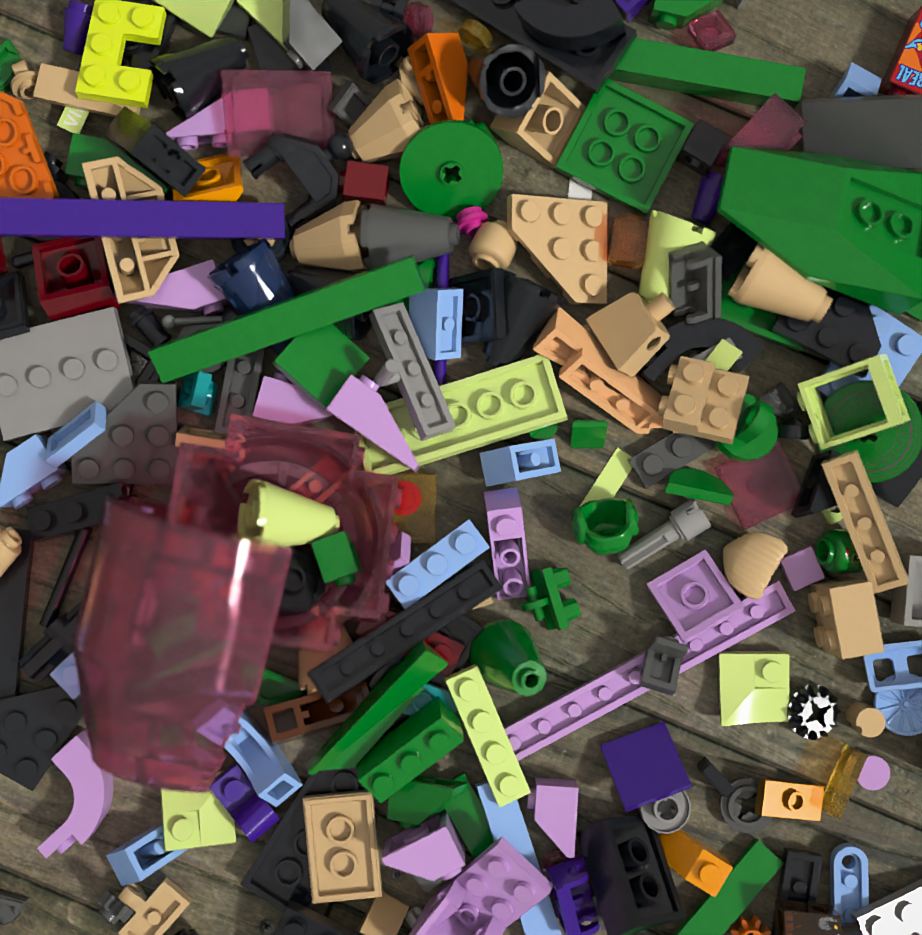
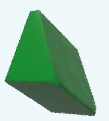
(587, 433)

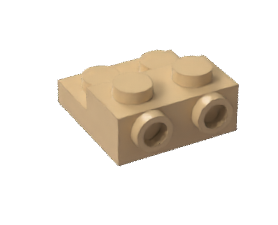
(703, 400)

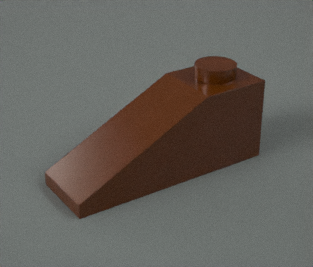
(311, 714)

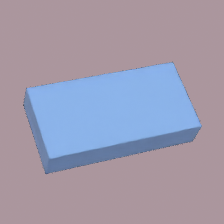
(76, 434)

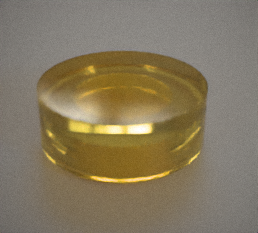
(475, 34)

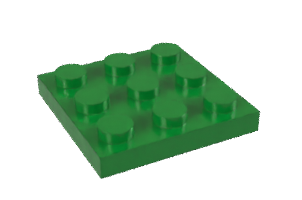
(624, 146)

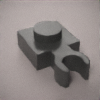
(113, 908)

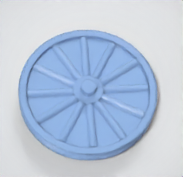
(901, 709)

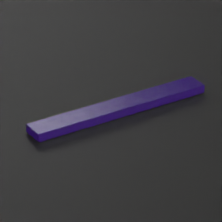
(140, 219)

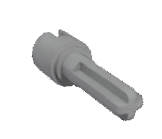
(685, 523)

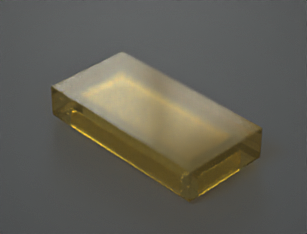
(843, 780)

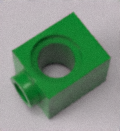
(337, 559)

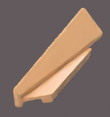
(595, 376)

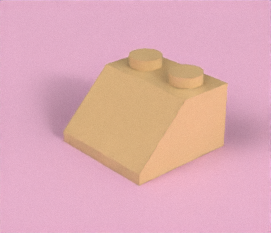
(547, 126)

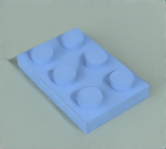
(897, 341)

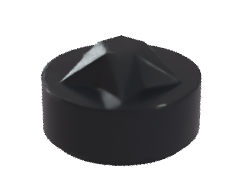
(793, 429)

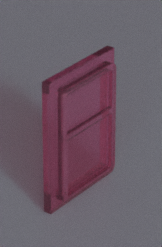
(272, 102)

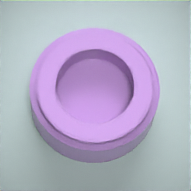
(874, 773)

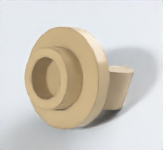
(24, 80)

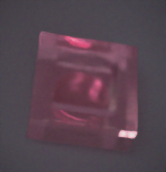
(712, 32)

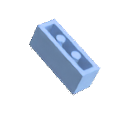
(437, 564)

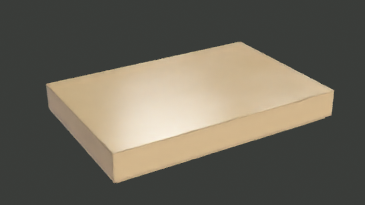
(342, 846)

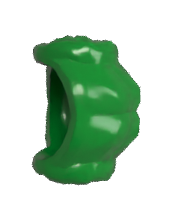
(605, 525)

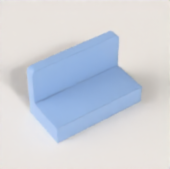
(438, 321)

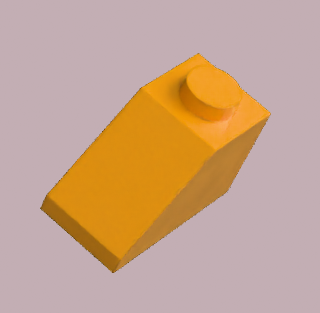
(695, 861)

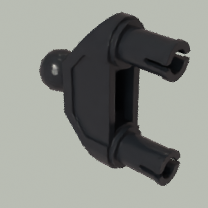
(310, 167)

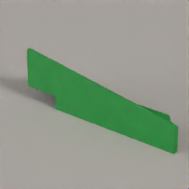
(378, 710)

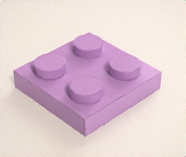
(695, 596)

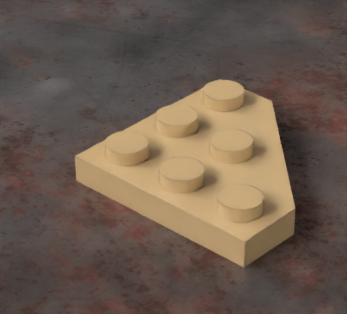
(564, 242)

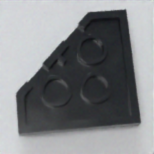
(841, 336)
(34, 731)

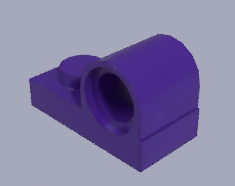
(242, 803)

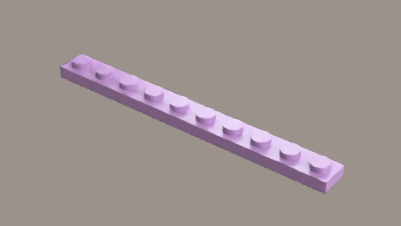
(621, 682)

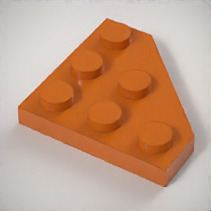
(22, 161)

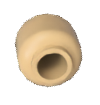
(492, 246)

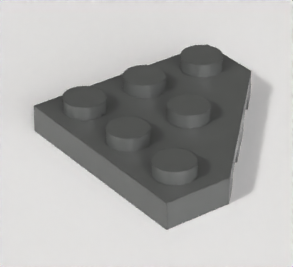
(136, 440)

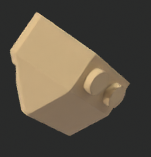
(135, 264)

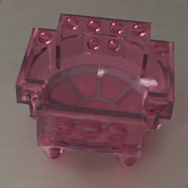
(314, 465)

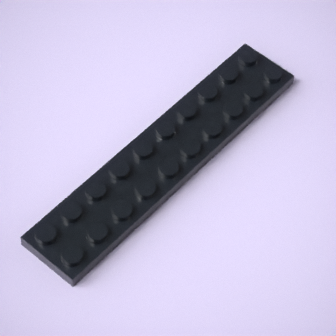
(282, 865)

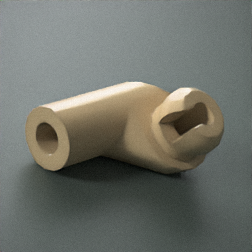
(407, 76)

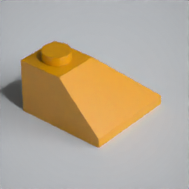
(218, 183)

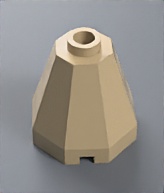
(386, 124)
(332, 240)

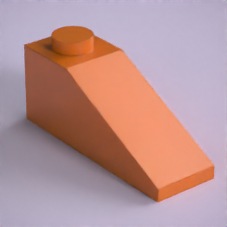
(440, 75)

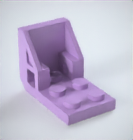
(484, 895)

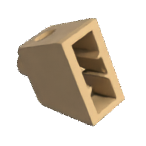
(632, 330)

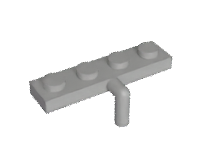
(411, 371)

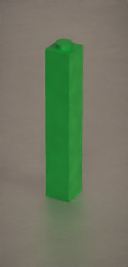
(709, 73)

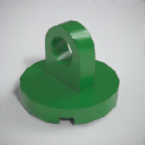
(755, 432)

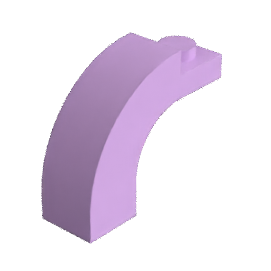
(91, 792)

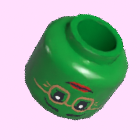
(837, 552)

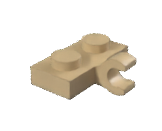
(153, 913)

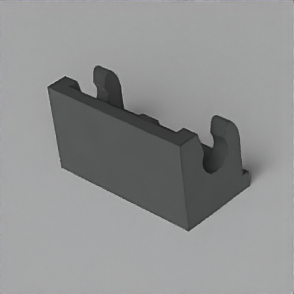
(695, 282)

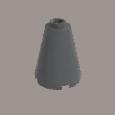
(400, 232)

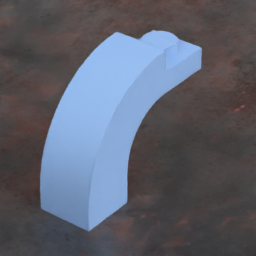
(262, 762)

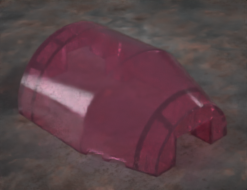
(171, 642)

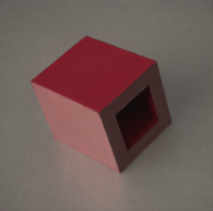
(365, 183)

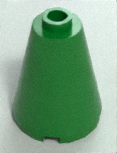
(508, 657)

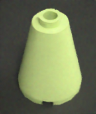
(666, 235)
(284, 516)

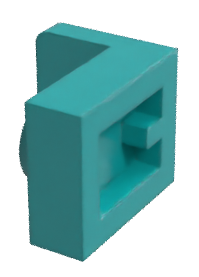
(198, 393)

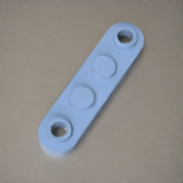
(848, 882)

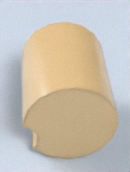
(865, 719)

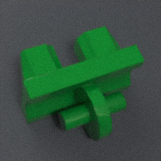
(546, 600)

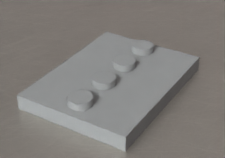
(61, 372)

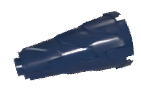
(253, 281)

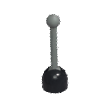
(169, 321)

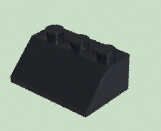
(629, 875)

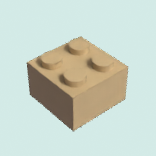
(846, 617)

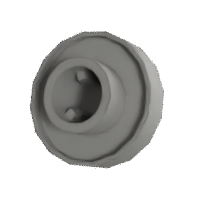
(667, 814)

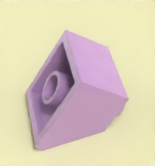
(427, 851)

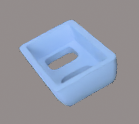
(897, 654)

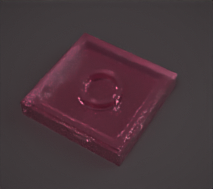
(760, 486)

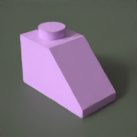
(555, 810)

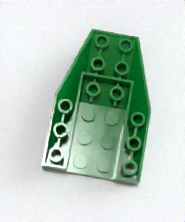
(832, 220)

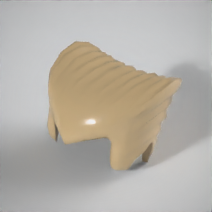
(752, 562)

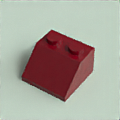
(73, 277)

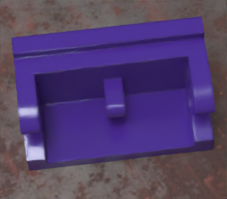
(573, 897)

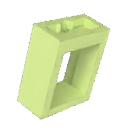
(886, 388)

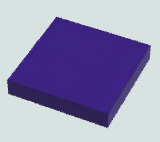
(645, 766)

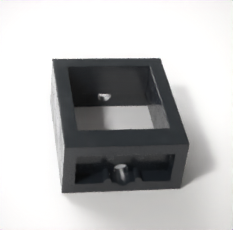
(154, 150)

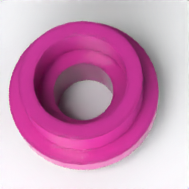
(470, 220)

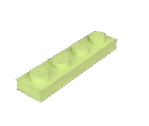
(487, 735)

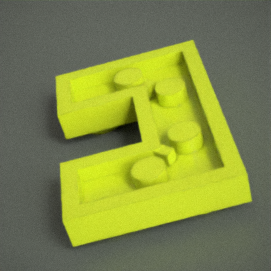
(101, 72)

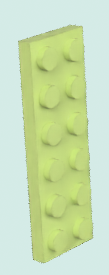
(484, 411)

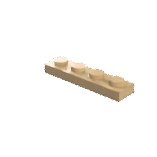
(865, 521)

